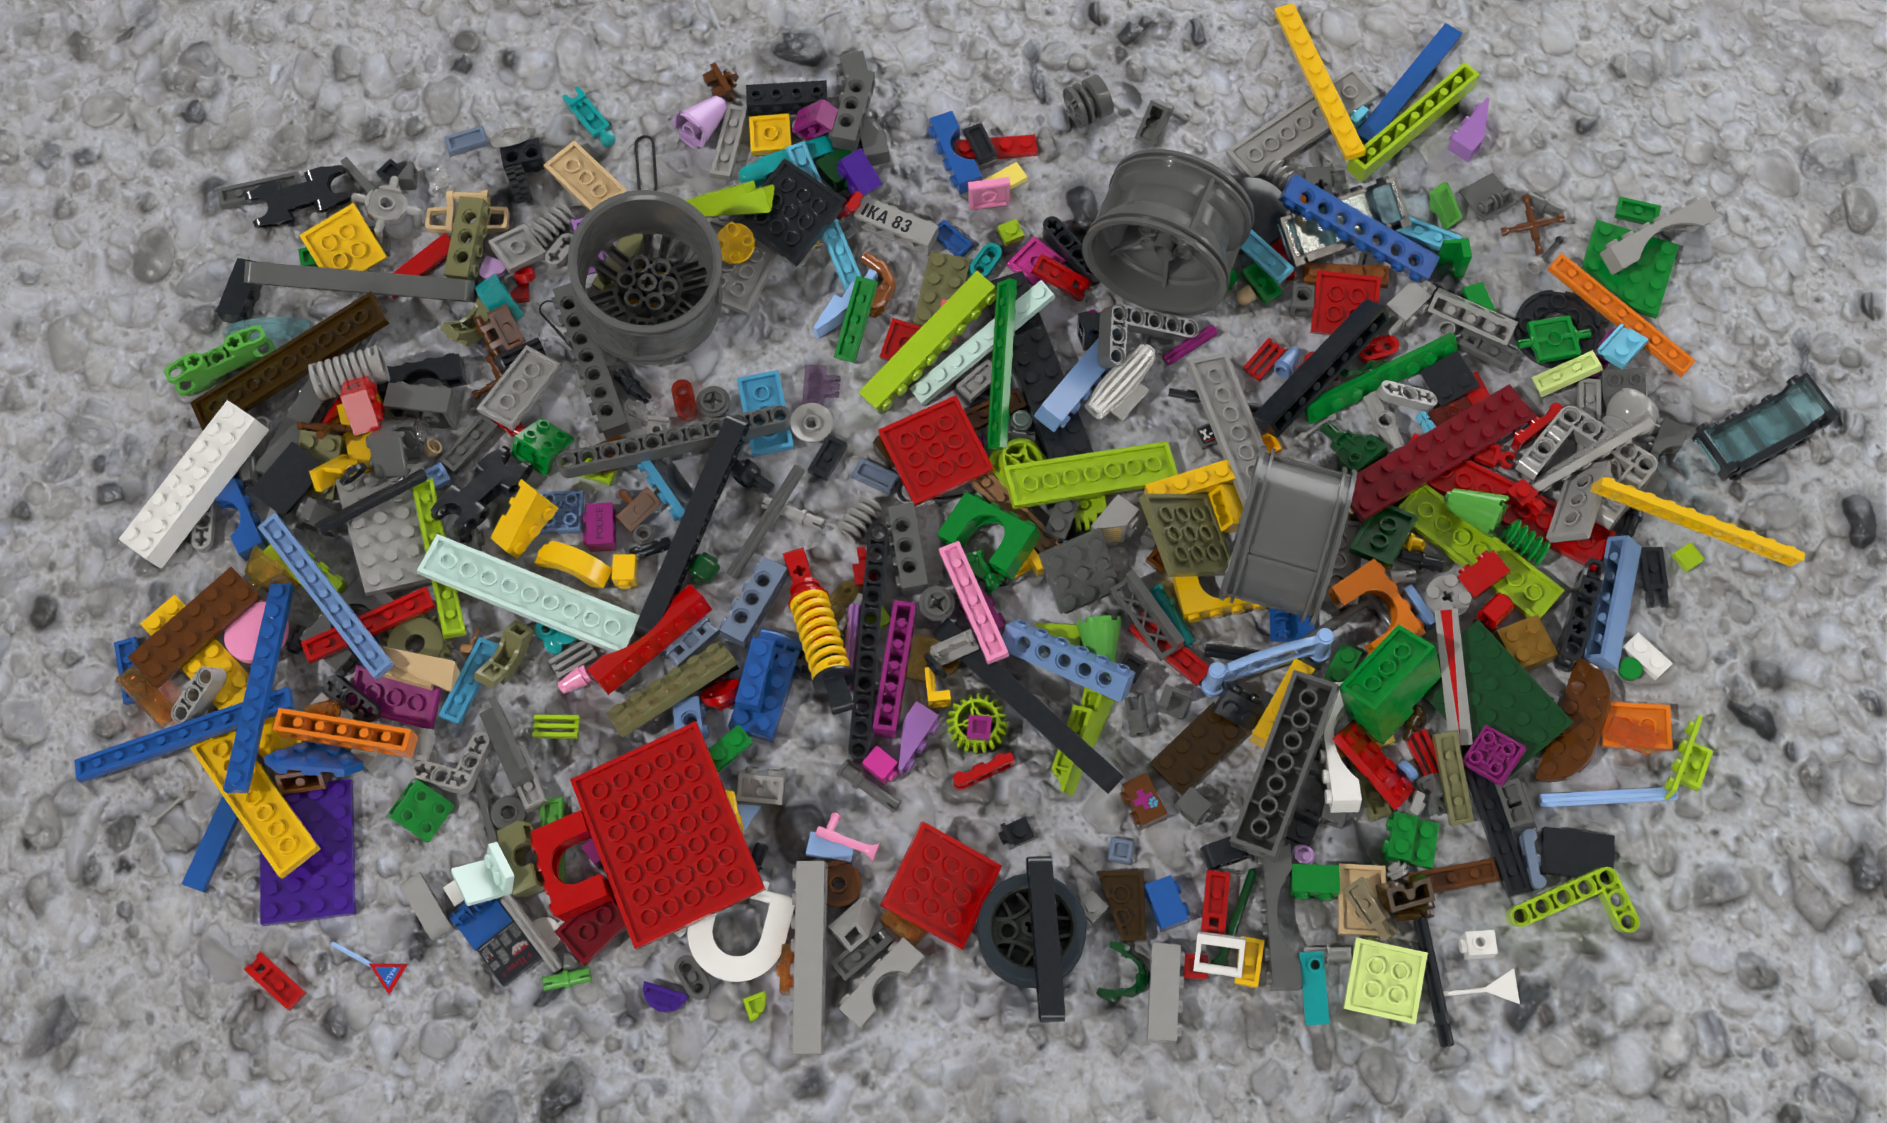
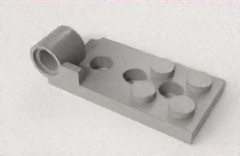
(1585, 512)

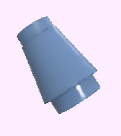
(1287, 363)

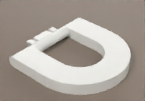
(758, 961)

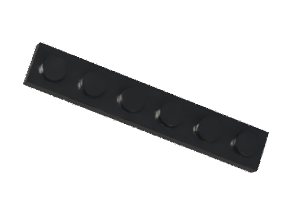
(1498, 834)

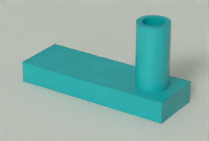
(1314, 988)

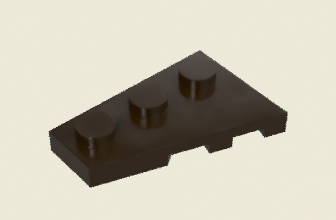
(1126, 902)

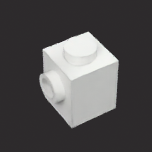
(1478, 944)

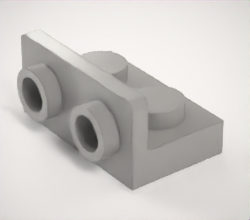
(761, 785)

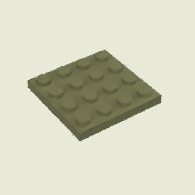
(1186, 534)

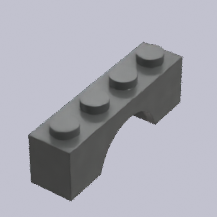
(1667, 440)

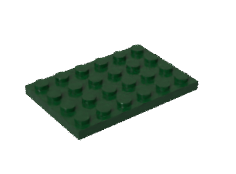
(1503, 695)

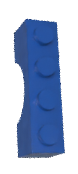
(945, 131)
(247, 532)

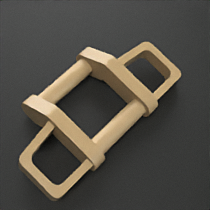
(450, 210)

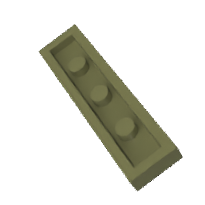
(630, 247)
(1452, 777)

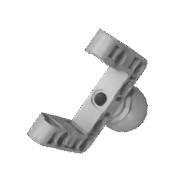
(1621, 409)

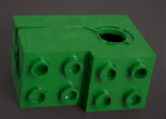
(1390, 683)

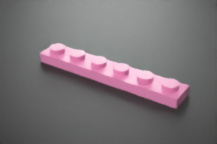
(973, 602)

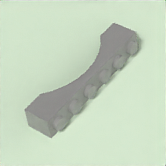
(1689, 219)

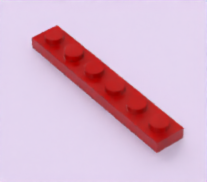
(375, 621)

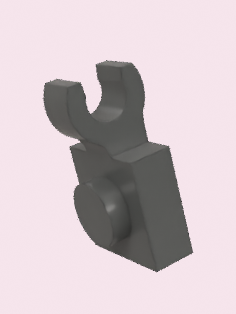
(1433, 789)

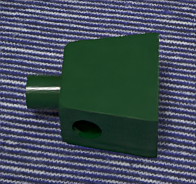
(828, 172)

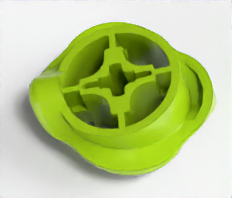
(1026, 450)

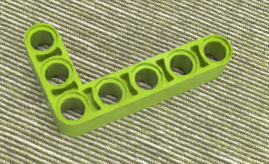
(1574, 896)

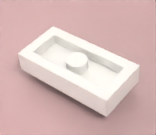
(1651, 659)

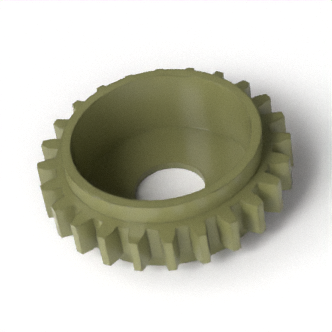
(426, 627)

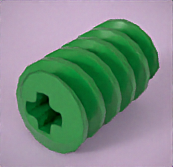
(1526, 541)

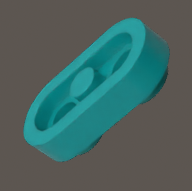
(985, 263)

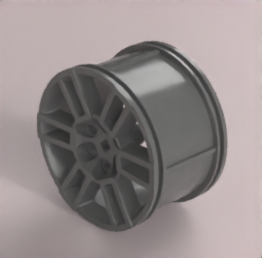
(646, 214)
(1288, 535)

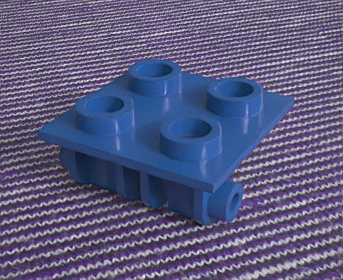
(1287, 626)
(480, 921)

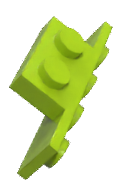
(1692, 762)

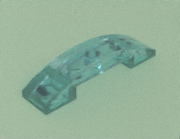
(273, 327)

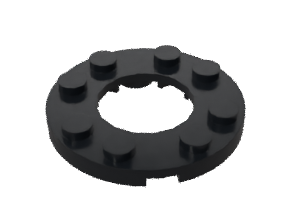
(1564, 303)

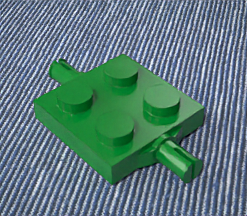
(1553, 339)

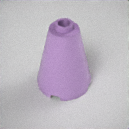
(700, 121)

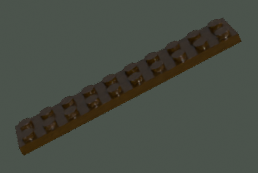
(292, 359)

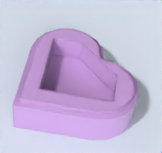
(492, 266)

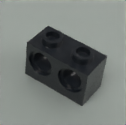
(522, 154)

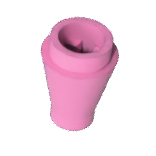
(575, 679)

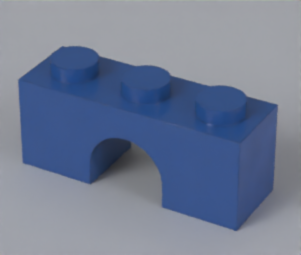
(753, 679)

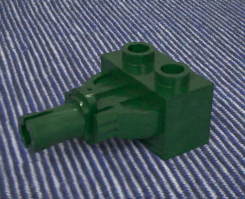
(1353, 450)

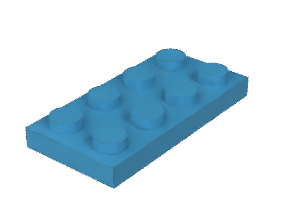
(762, 392)

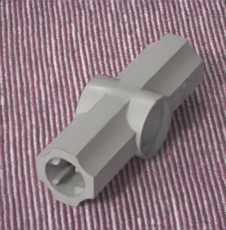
(1379, 412)

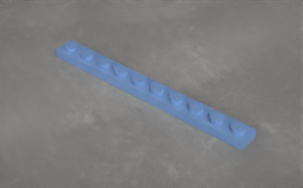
(326, 596)

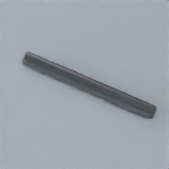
(765, 521)

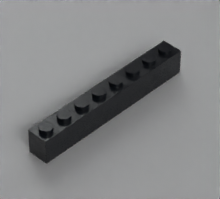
(1321, 368)

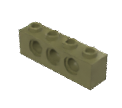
(467, 210)

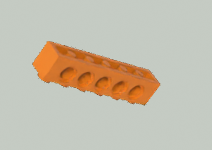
(345, 733)

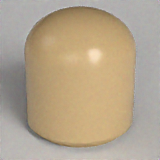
(1245, 295)

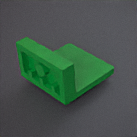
(540, 445)
(420, 810)

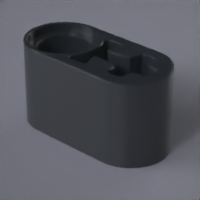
(1221, 854)

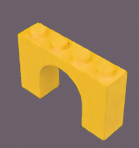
(1197, 604)

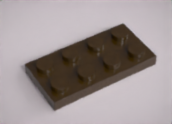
(1197, 750)

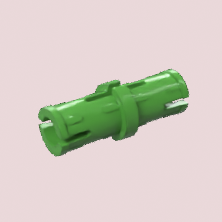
(566, 979)

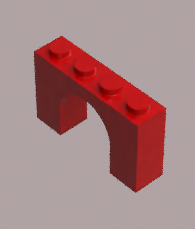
(550, 844)

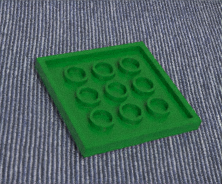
(1640, 284)

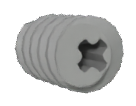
(1276, 174)
(551, 223)
(858, 518)

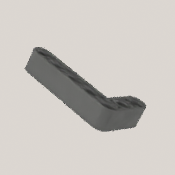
(1122, 318)

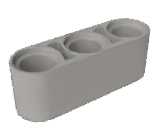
(198, 694)
(426, 906)

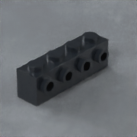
(783, 97)

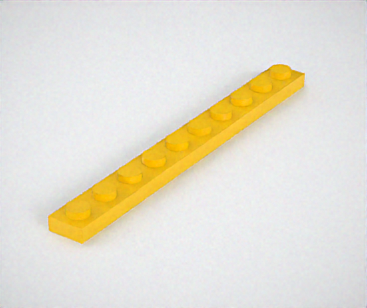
(1320, 82)
(1697, 522)

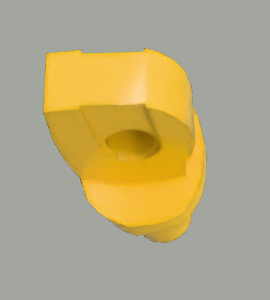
(1414, 543)

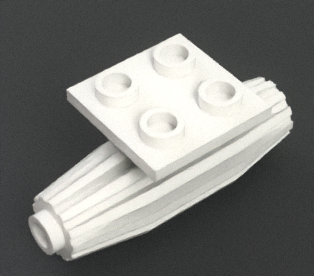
(1121, 387)

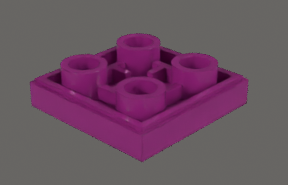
(1493, 755)

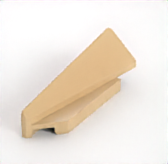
(421, 670)

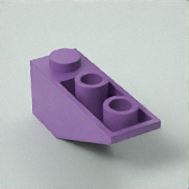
(1470, 136)
(917, 728)

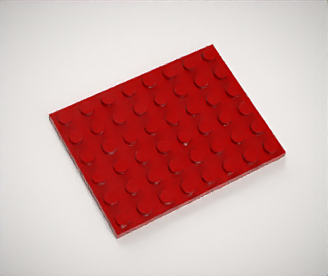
(667, 835)

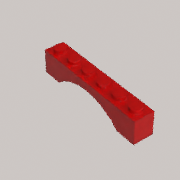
(617, 667)

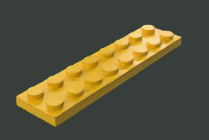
(262, 810)

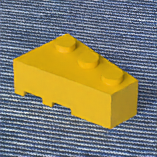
(523, 521)

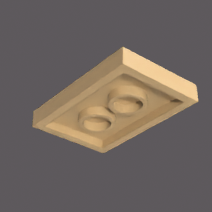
(1347, 917)

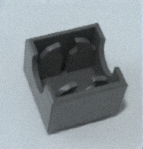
(394, 447)

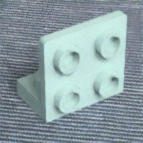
(485, 878)

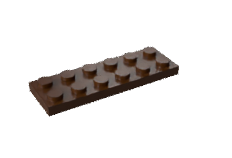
(194, 627)

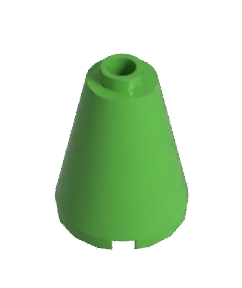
(1477, 508)
(1100, 635)

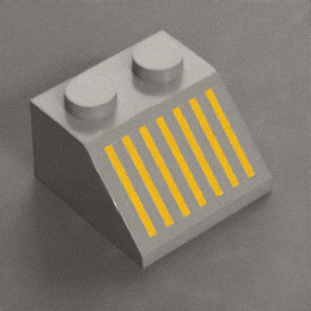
(1117, 520)

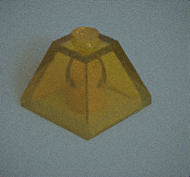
(266, 571)

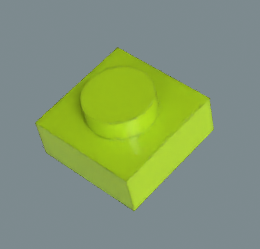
(1010, 232)

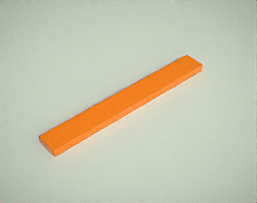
(1619, 312)

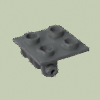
(1488, 197)
(1616, 379)

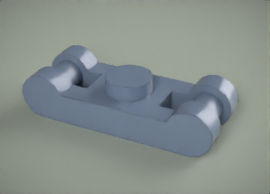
(691, 641)
(1531, 860)

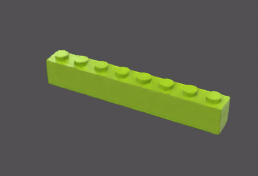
(1414, 121)
(928, 343)

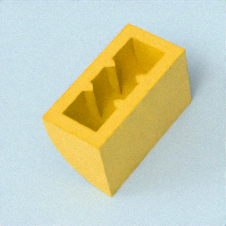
(1226, 507)

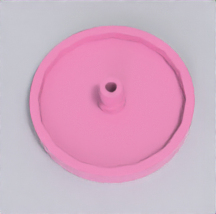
(242, 634)

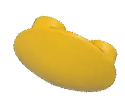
(736, 243)

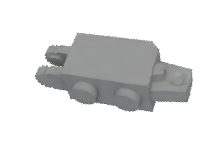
(1408, 305)

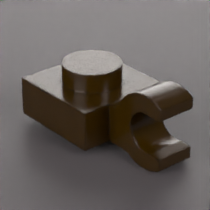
(1414, 913)

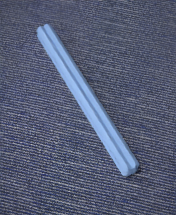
(1604, 797)

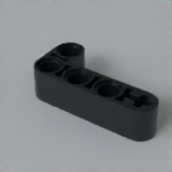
(1056, 233)

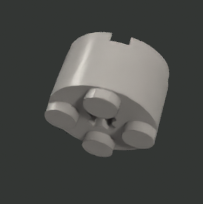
(1450, 589)

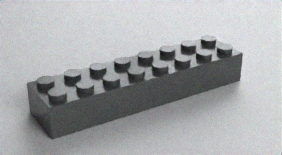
(1284, 766)

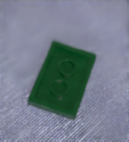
(1384, 535)

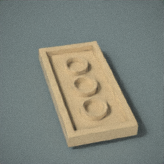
(583, 176)

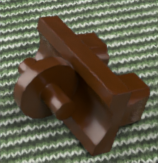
(724, 81)

